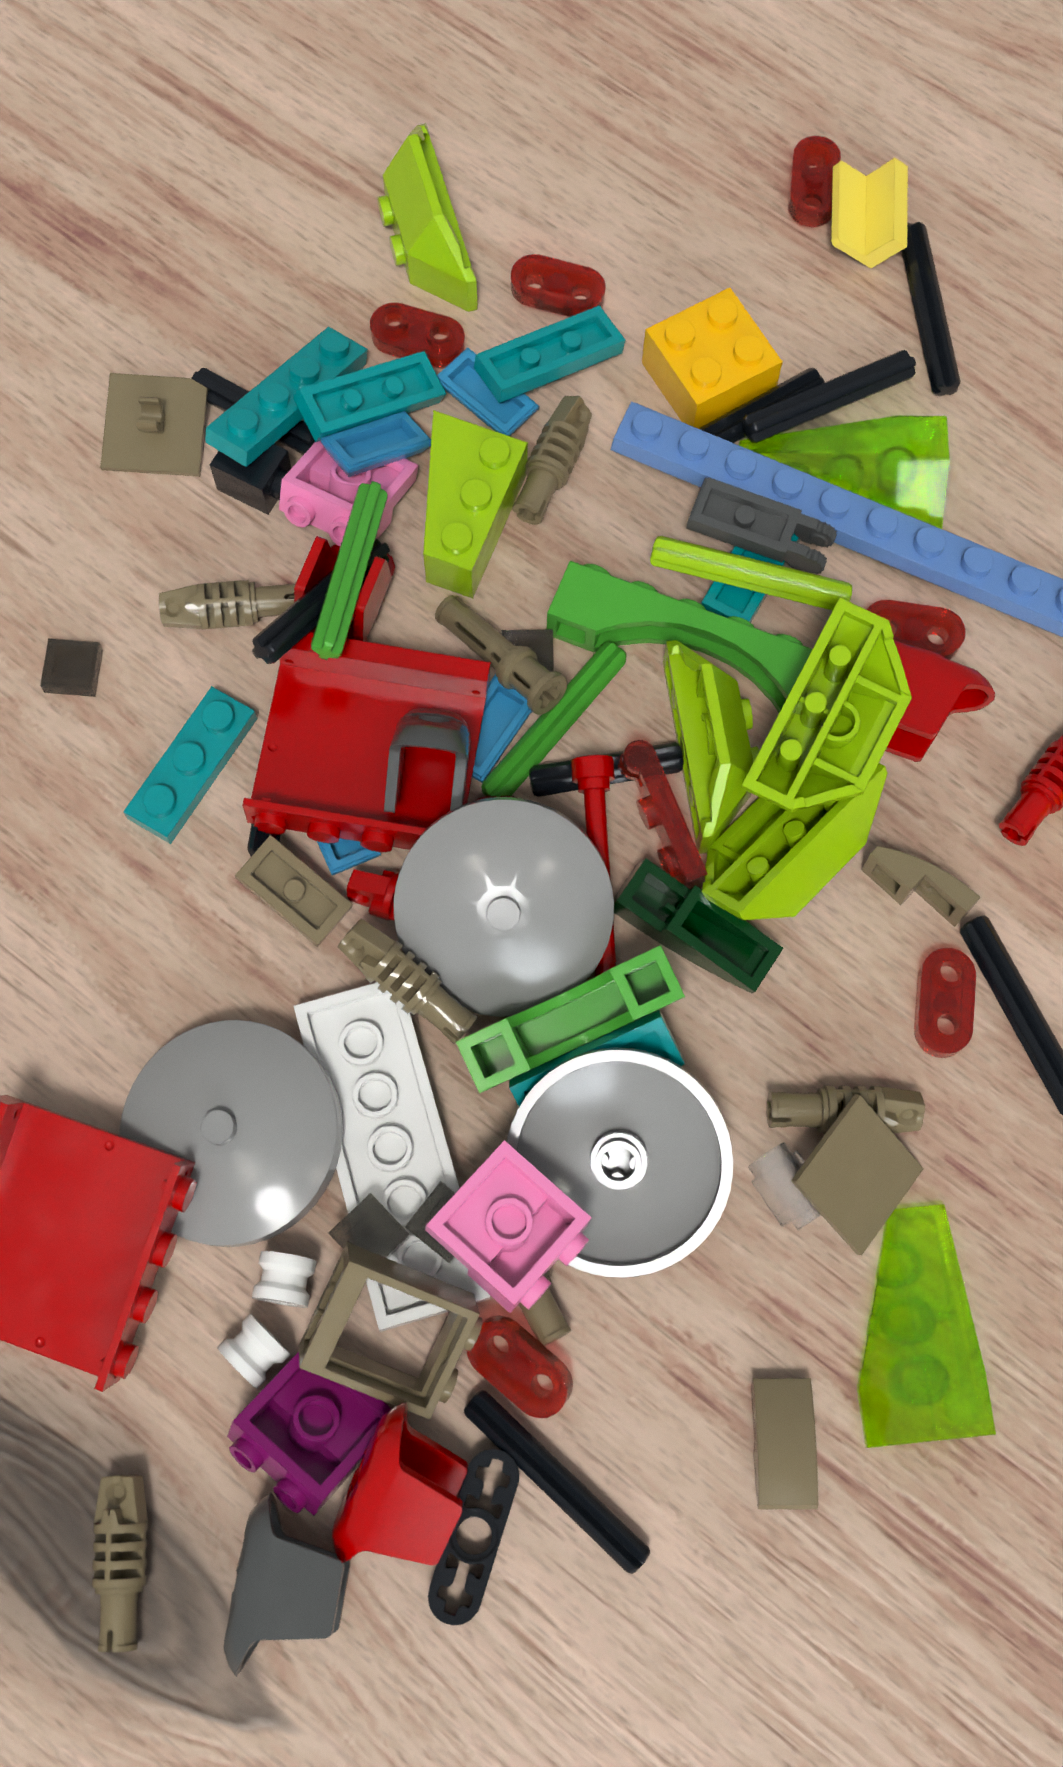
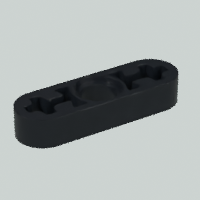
(445, 1575)

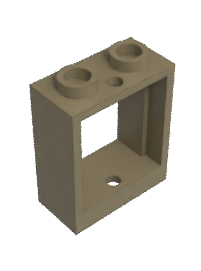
(438, 1378)

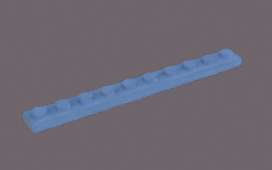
(859, 522)

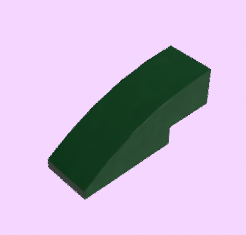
(695, 927)

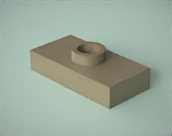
(293, 891)

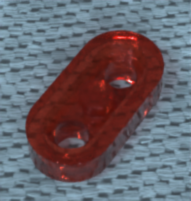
(813, 184)
(559, 285)
(416, 333)
(914, 622)
(947, 1000)
(517, 1370)

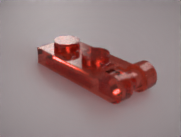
(661, 811)

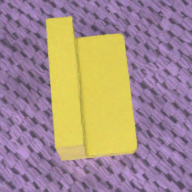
(870, 211)

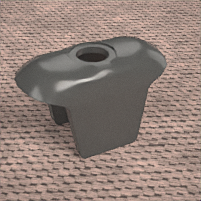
(433, 730)
(281, 1588)

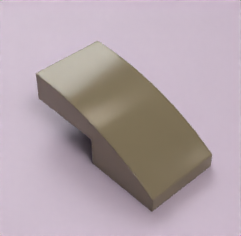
(903, 874)
(784, 1443)

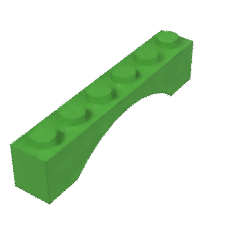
(602, 608)

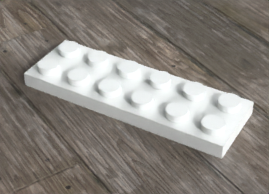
(390, 1129)

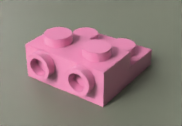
(323, 495)
(510, 1228)

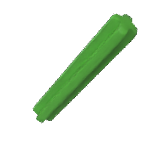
(349, 571)
(555, 723)

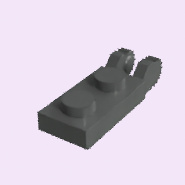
(760, 525)

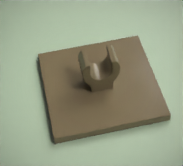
(154, 425)
(857, 1174)

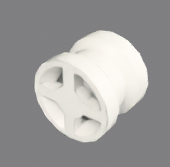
(284, 1279)
(253, 1351)

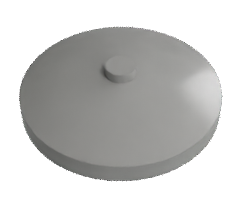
(504, 904)
(251, 1118)
(634, 1151)

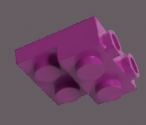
(305, 1435)

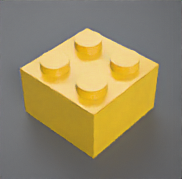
(710, 359)

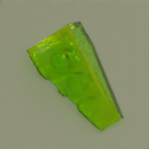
(884, 459)
(922, 1350)

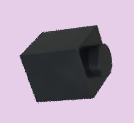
(258, 482)

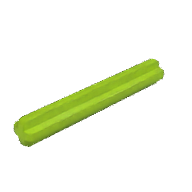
(748, 573)

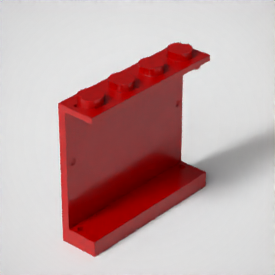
(333, 735)
(82, 1237)

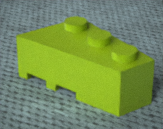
(469, 499)

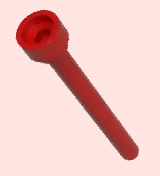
(593, 778)

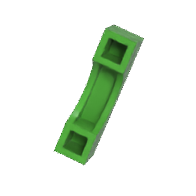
(570, 1019)

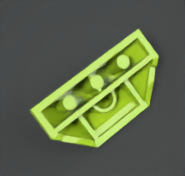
(425, 224)
(834, 715)
(713, 738)
(781, 859)

